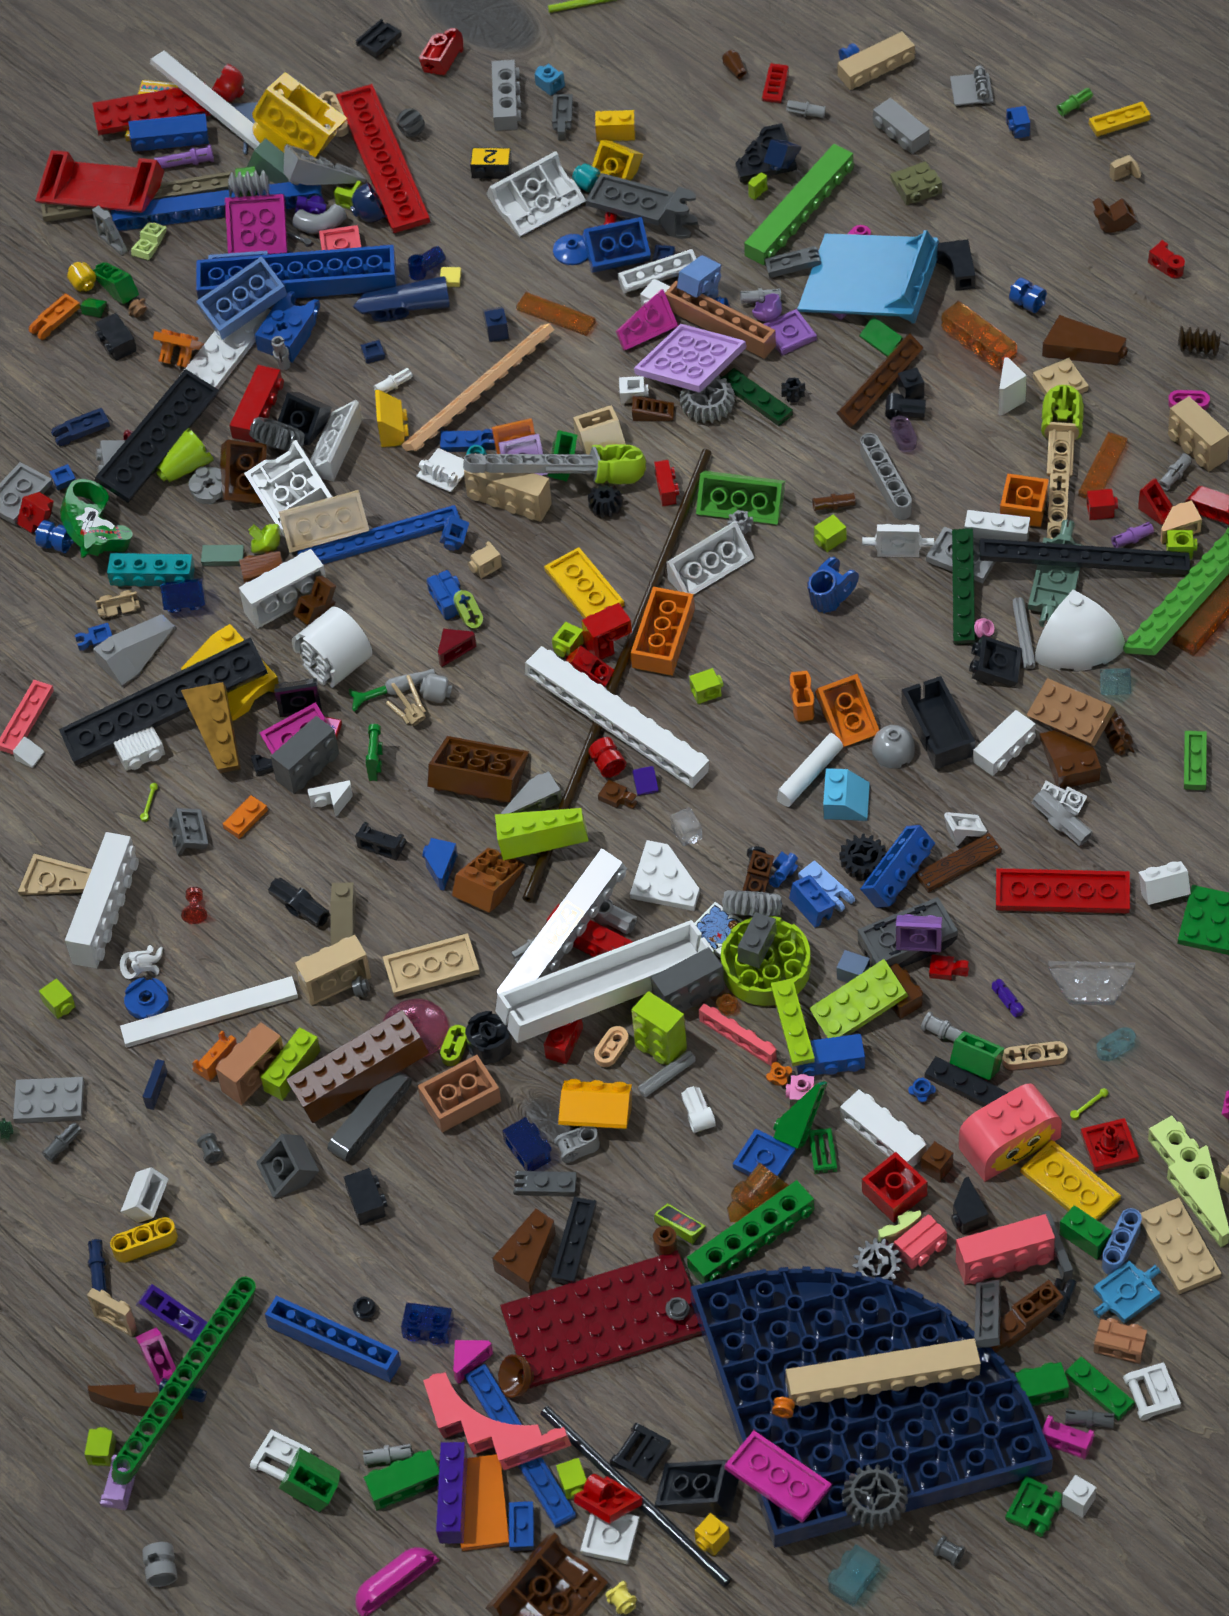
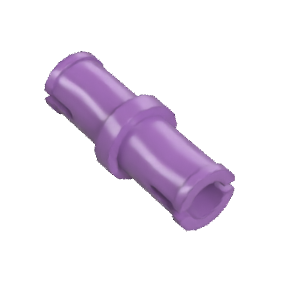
(1132, 535)

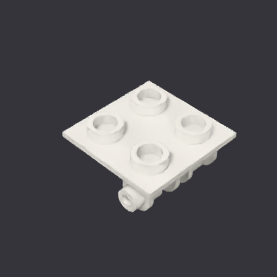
(442, 470)

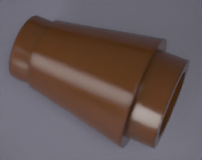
(733, 62)

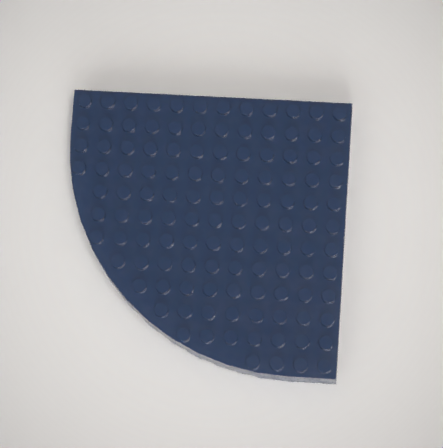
(935, 1436)

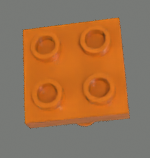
(170, 339)

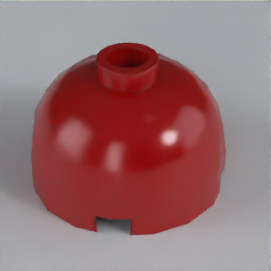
(230, 84)

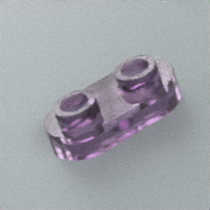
(904, 435)

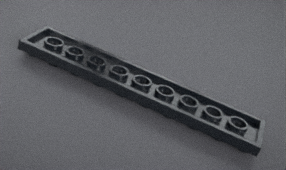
(160, 701)

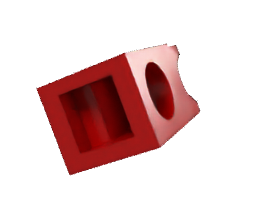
(1166, 261)

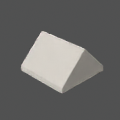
(1012, 387)

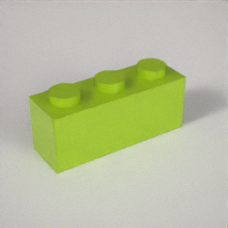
(294, 1057)

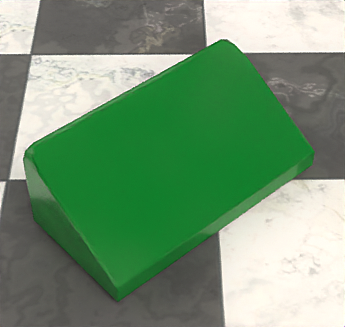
(880, 336)

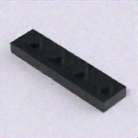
(962, 1082)
(574, 1240)

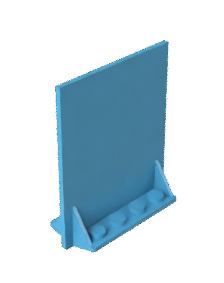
(871, 275)

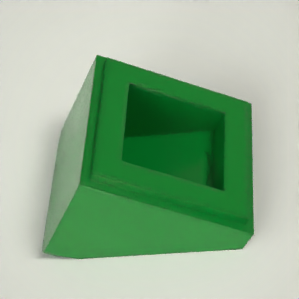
(93, 307)

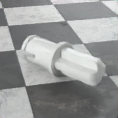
(394, 381)

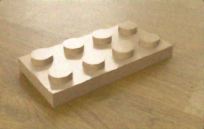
(323, 521)
(431, 965)
(1179, 1246)

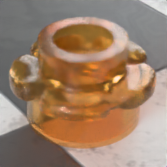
(727, 1008)

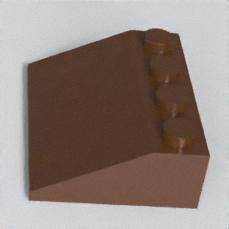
(477, 769)

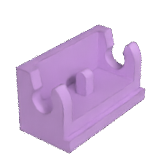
(116, 1495)

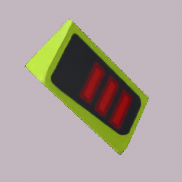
(684, 1225)

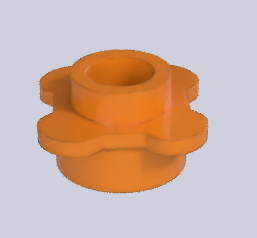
(779, 1080)

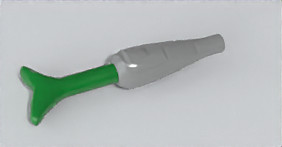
(400, 681)

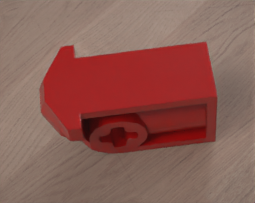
(441, 51)

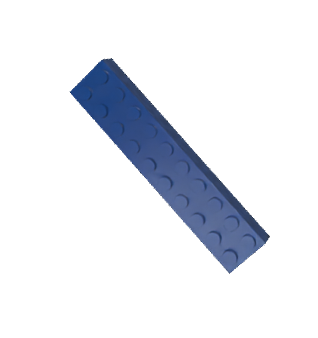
(311, 271)

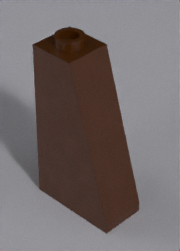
(1083, 343)

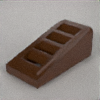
(640, 411)

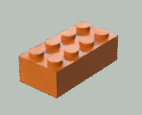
(662, 631)

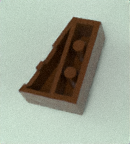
(525, 1251)

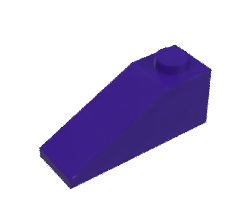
(171, 1313)

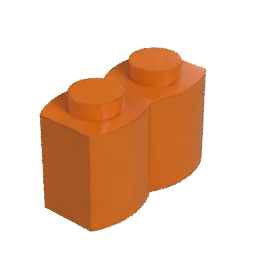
(802, 696)

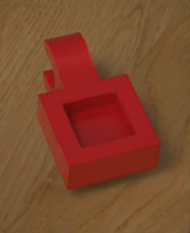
(944, 967)

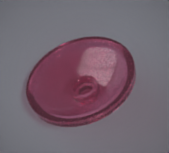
(430, 1021)

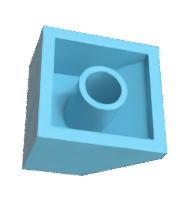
(845, 795)

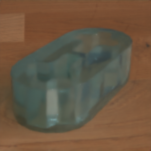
(1114, 1042)

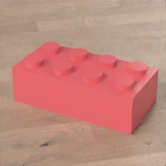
(1005, 1249)

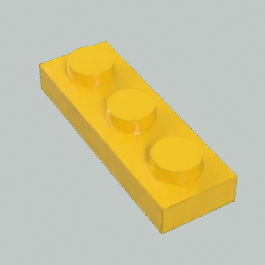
(1119, 119)

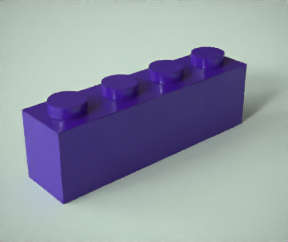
(452, 1492)

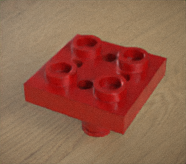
(1107, 1139)

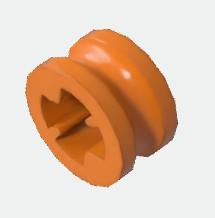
(783, 1407)

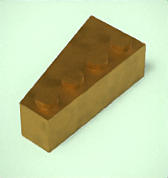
(213, 717)

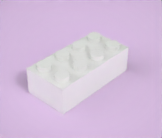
(279, 589)

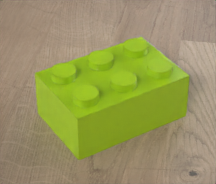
(659, 1029)

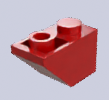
(590, 665)

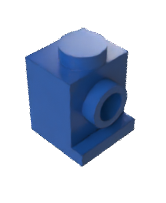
(1018, 121)
(454, 533)

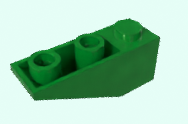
(116, 282)

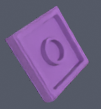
(791, 332)

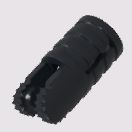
(1059, 1312)

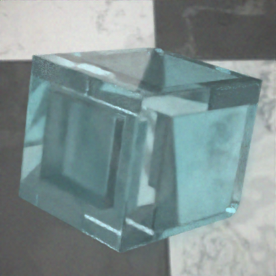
(1115, 681)

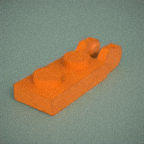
(54, 316)

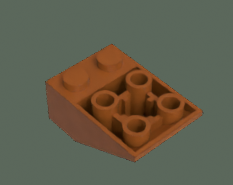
(486, 879)

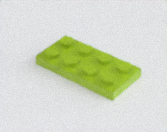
(859, 1001)

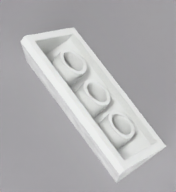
(336, 440)
(709, 560)

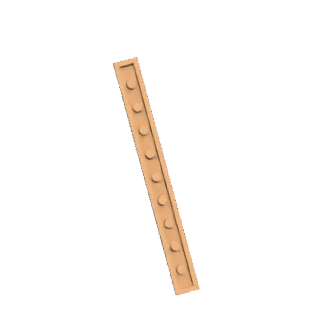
(473, 392)

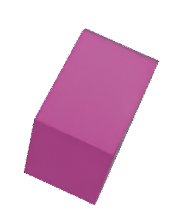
(469, 1356)

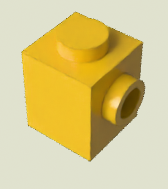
(711, 1535)

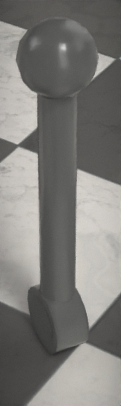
(307, 242)

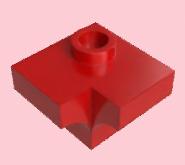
(34, 510)

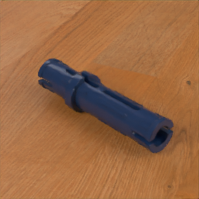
(97, 1265)

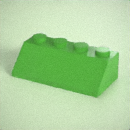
(726, 493)

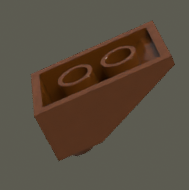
(235, 460)
(1070, 759)

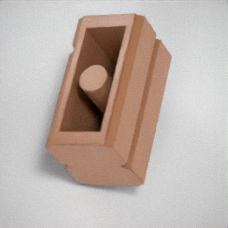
(1120, 1340)

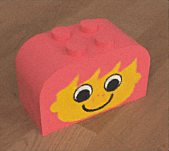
(1008, 1131)

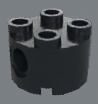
(488, 1037)

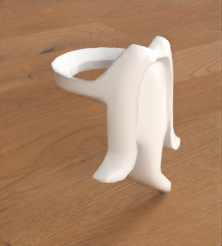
(140, 962)

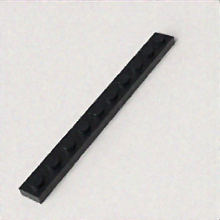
(1084, 556)

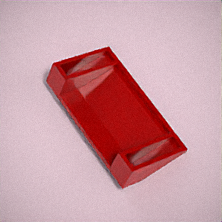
(99, 184)

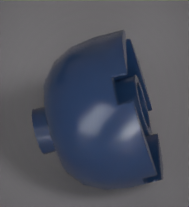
(367, 204)

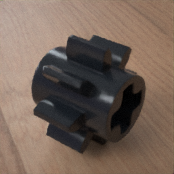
(793, 390)

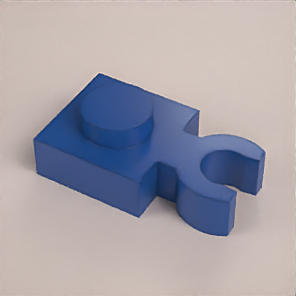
(95, 636)

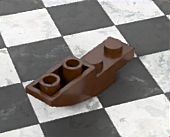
(1028, 1314)

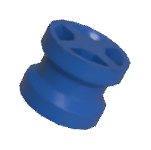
(847, 52)

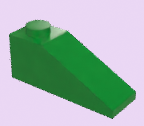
(796, 1123)

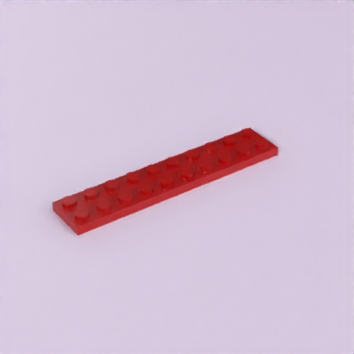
(383, 159)

